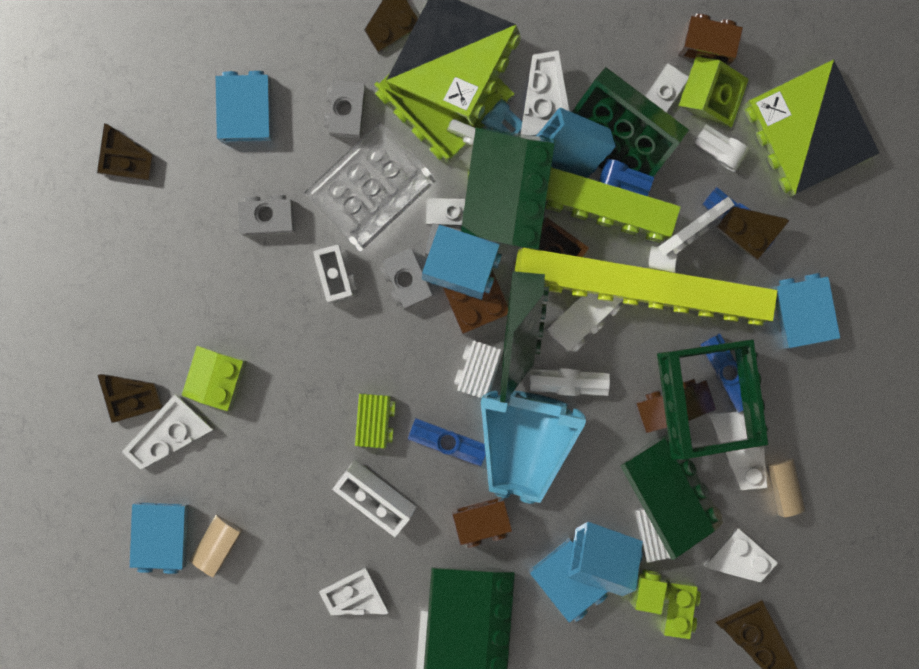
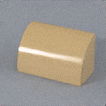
(786, 488)
(215, 546)

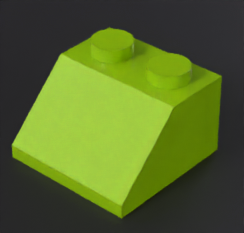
(713, 91)
(214, 378)

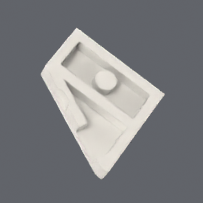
(741, 558)
(354, 596)

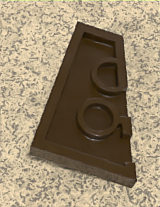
(758, 636)

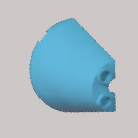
(527, 442)

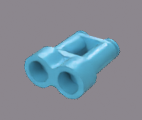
(498, 114)

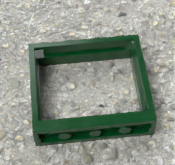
(676, 407)

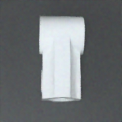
(726, 150)
(663, 263)

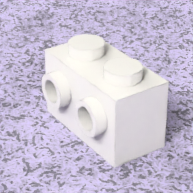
(333, 273)

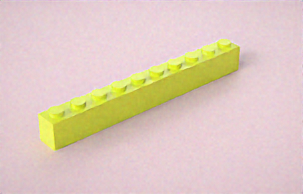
(649, 286)

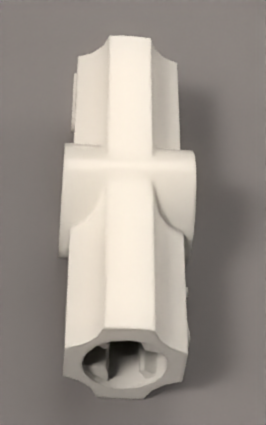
(569, 382)

